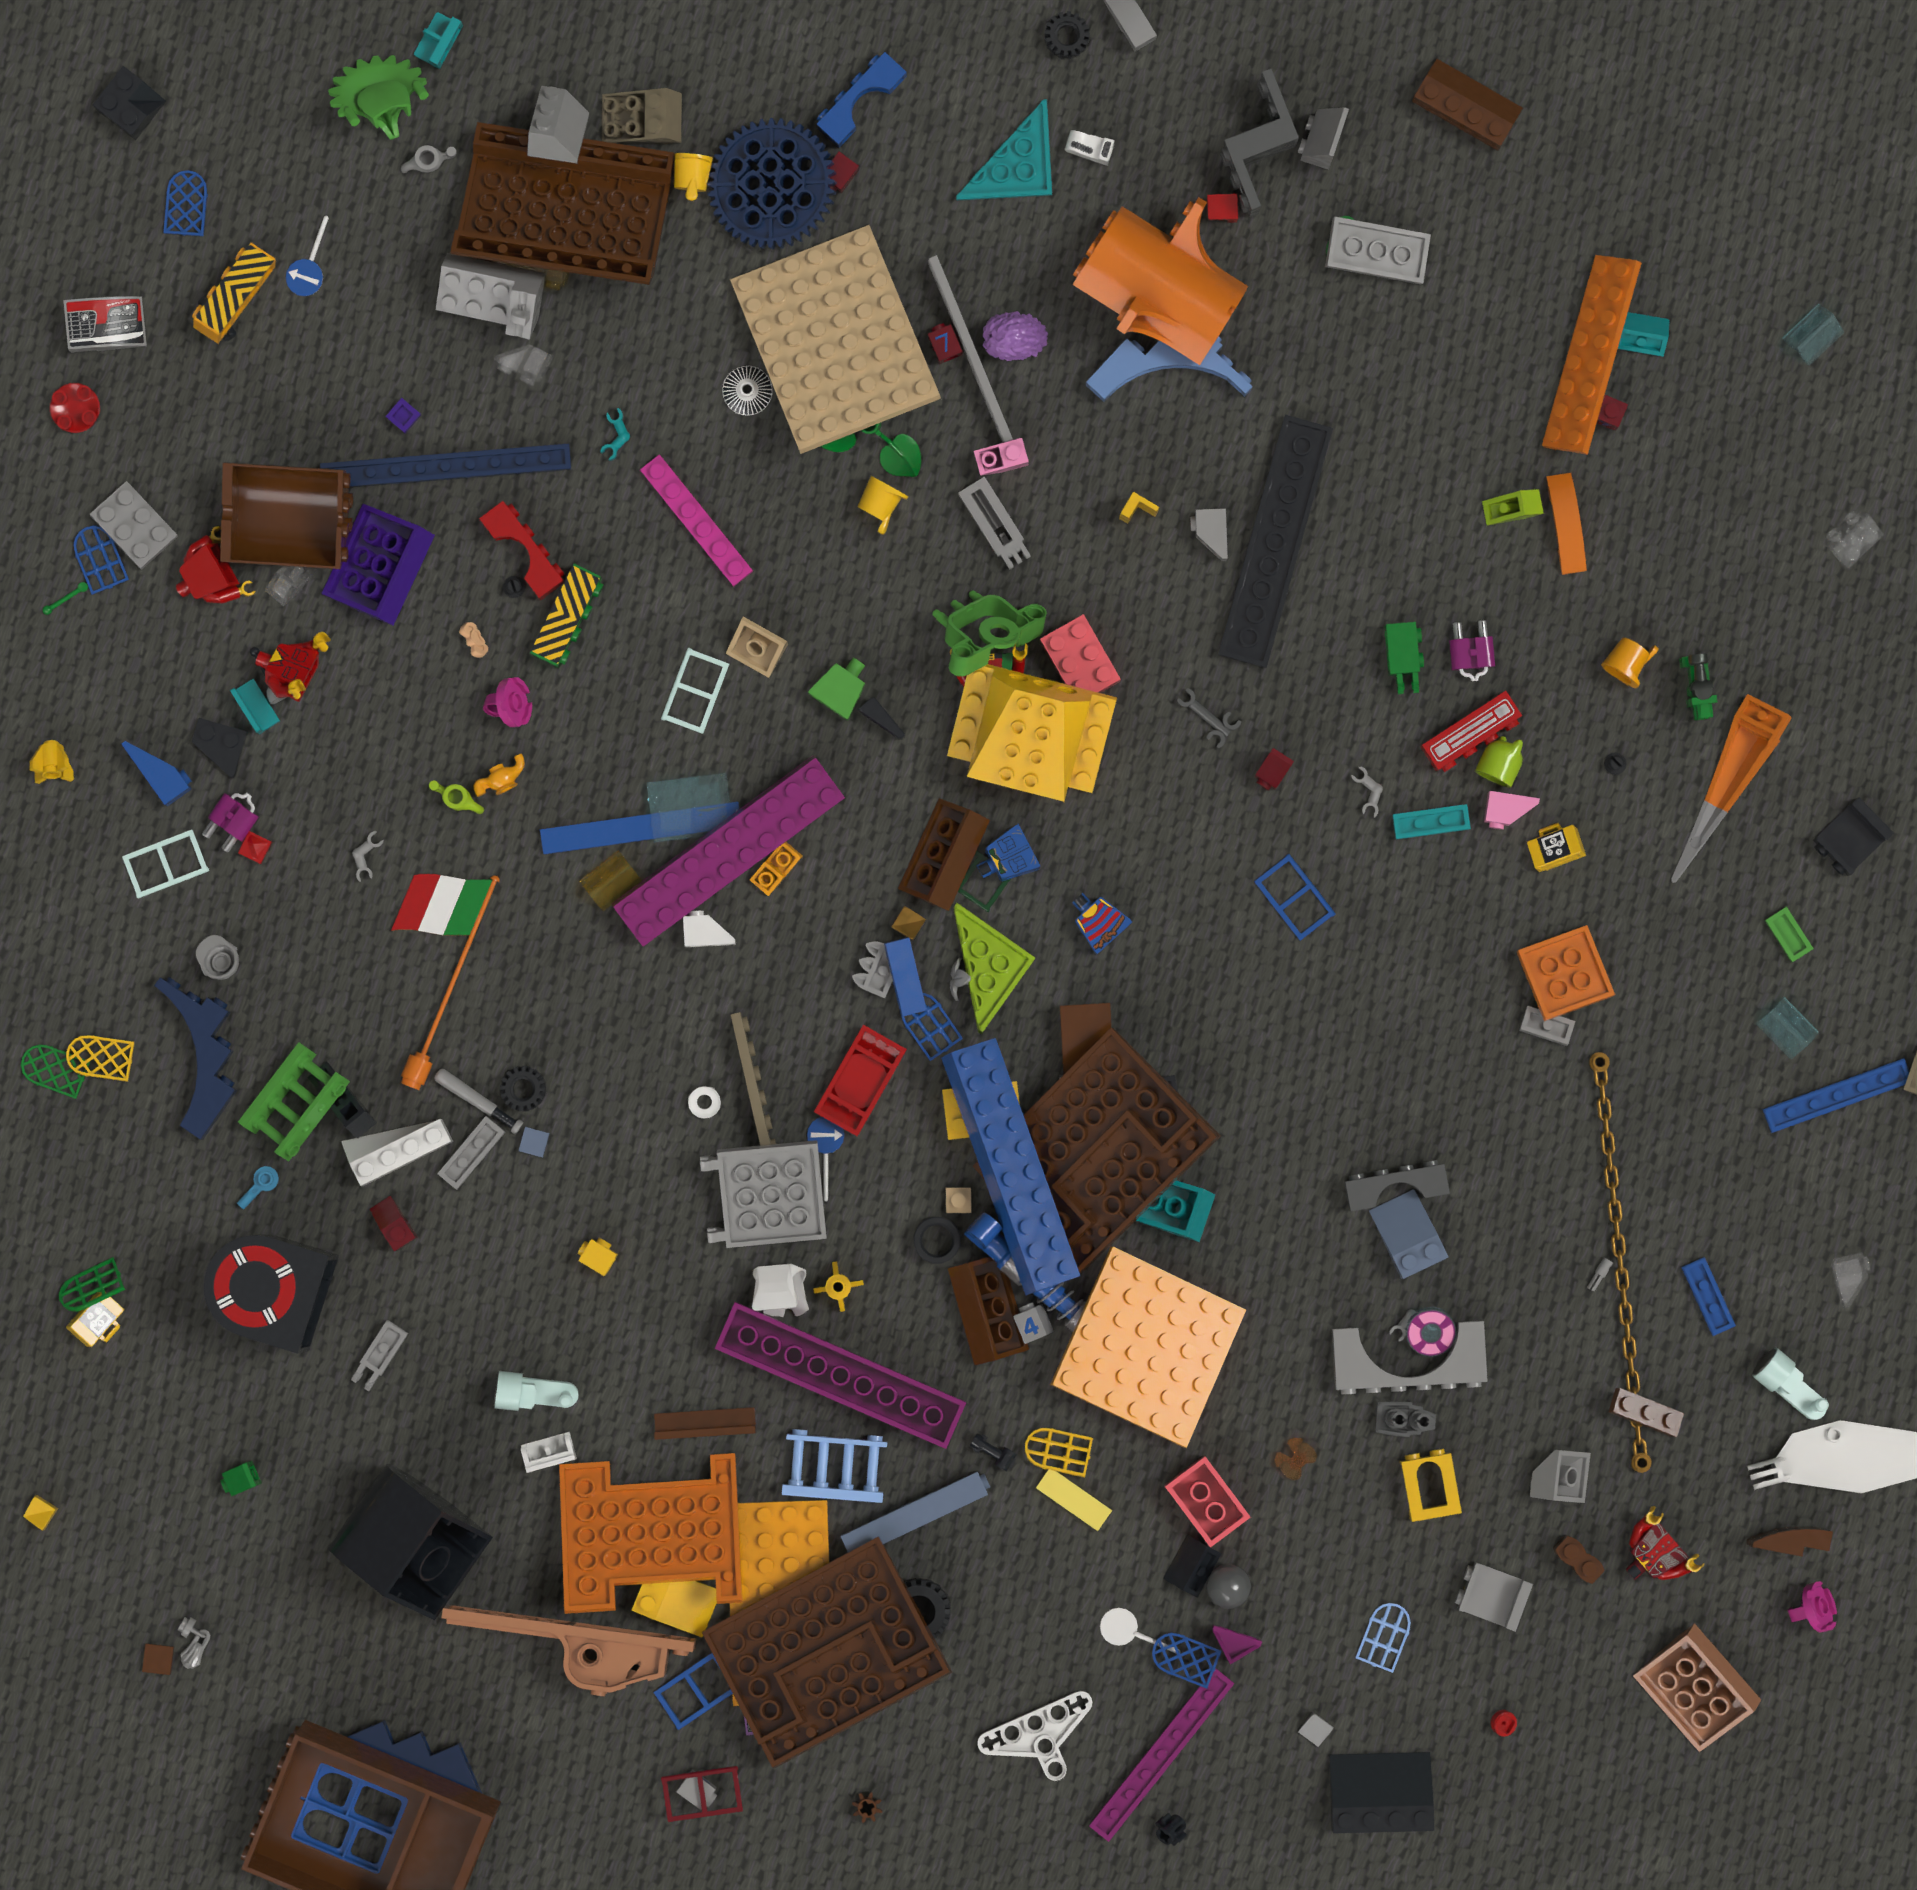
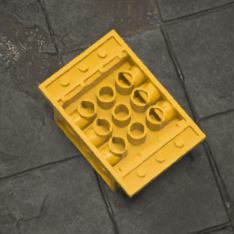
(1030, 732)

